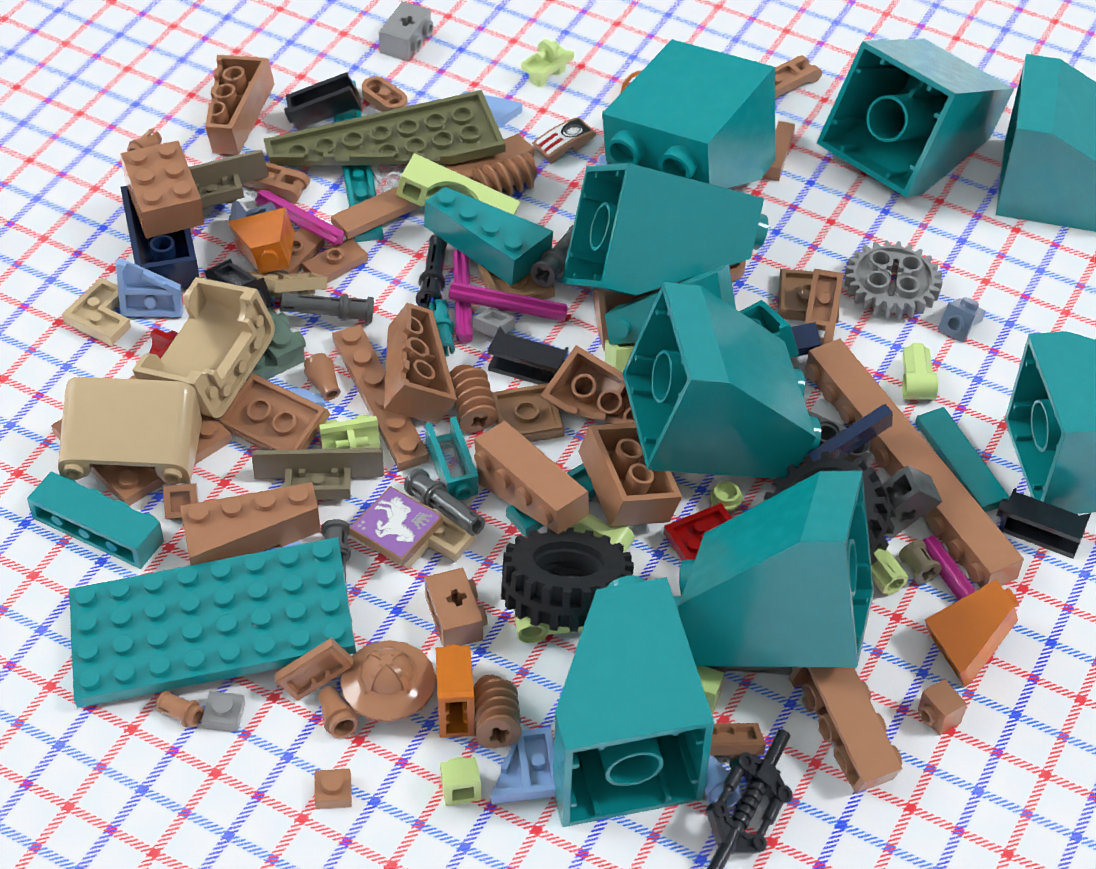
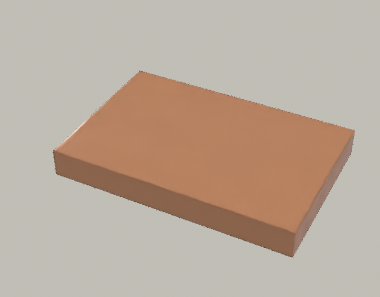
(273, 416)

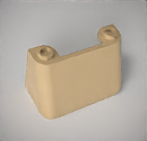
(216, 345)
(129, 426)

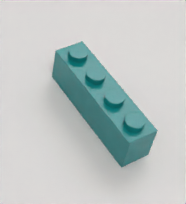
(96, 519)

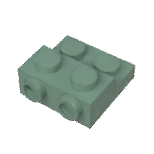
(284, 350)

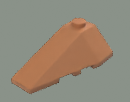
(589, 389)

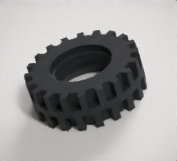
(877, 500)
(555, 600)

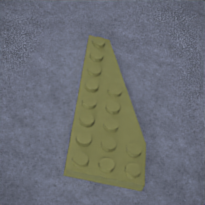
(438, 130)

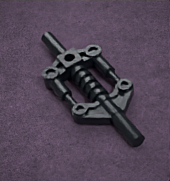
(762, 780)

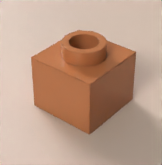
(941, 707)

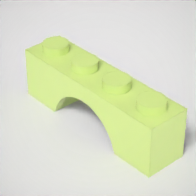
(425, 178)

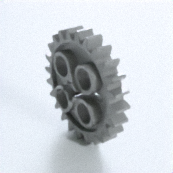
(915, 284)

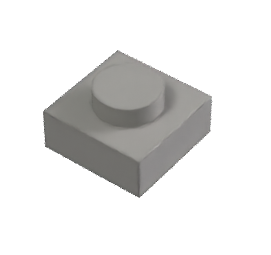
(491, 320)
(223, 711)

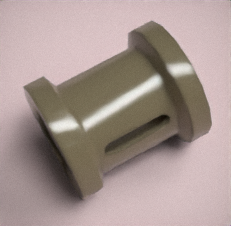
(920, 562)

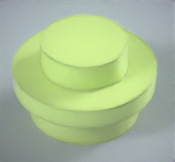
(727, 494)

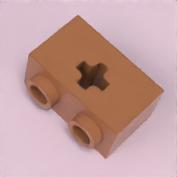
(454, 607)

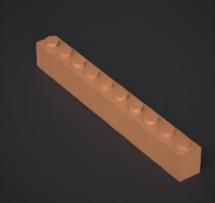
(959, 518)

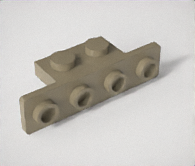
(222, 178)
(326, 468)

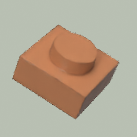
(178, 495)
(333, 788)

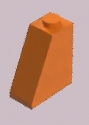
(265, 239)
(973, 628)
(455, 691)

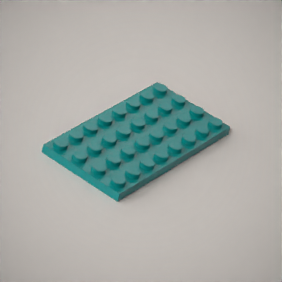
(207, 621)

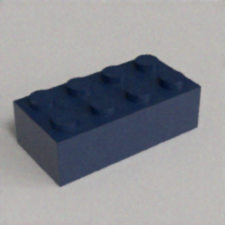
(167, 254)

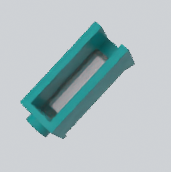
(453, 460)

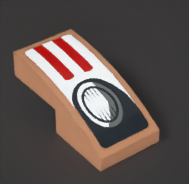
(566, 135)

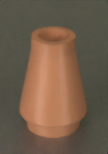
(321, 373)
(337, 714)

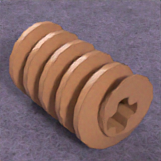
(508, 174)
(474, 398)
(496, 712)

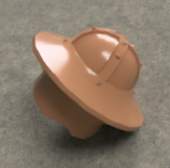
(388, 681)

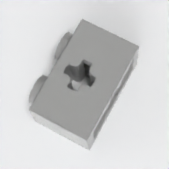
(405, 31)

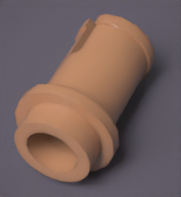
(145, 140)
(185, 711)

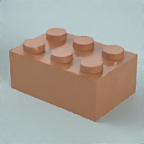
(162, 189)
(622, 480)

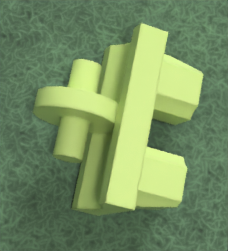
(548, 60)
(350, 434)

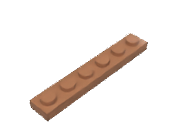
(369, 378)

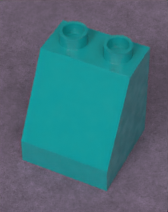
(912, 113)
(696, 117)
(1050, 147)
(656, 228)
(715, 391)
(1055, 419)
(783, 580)
(631, 711)

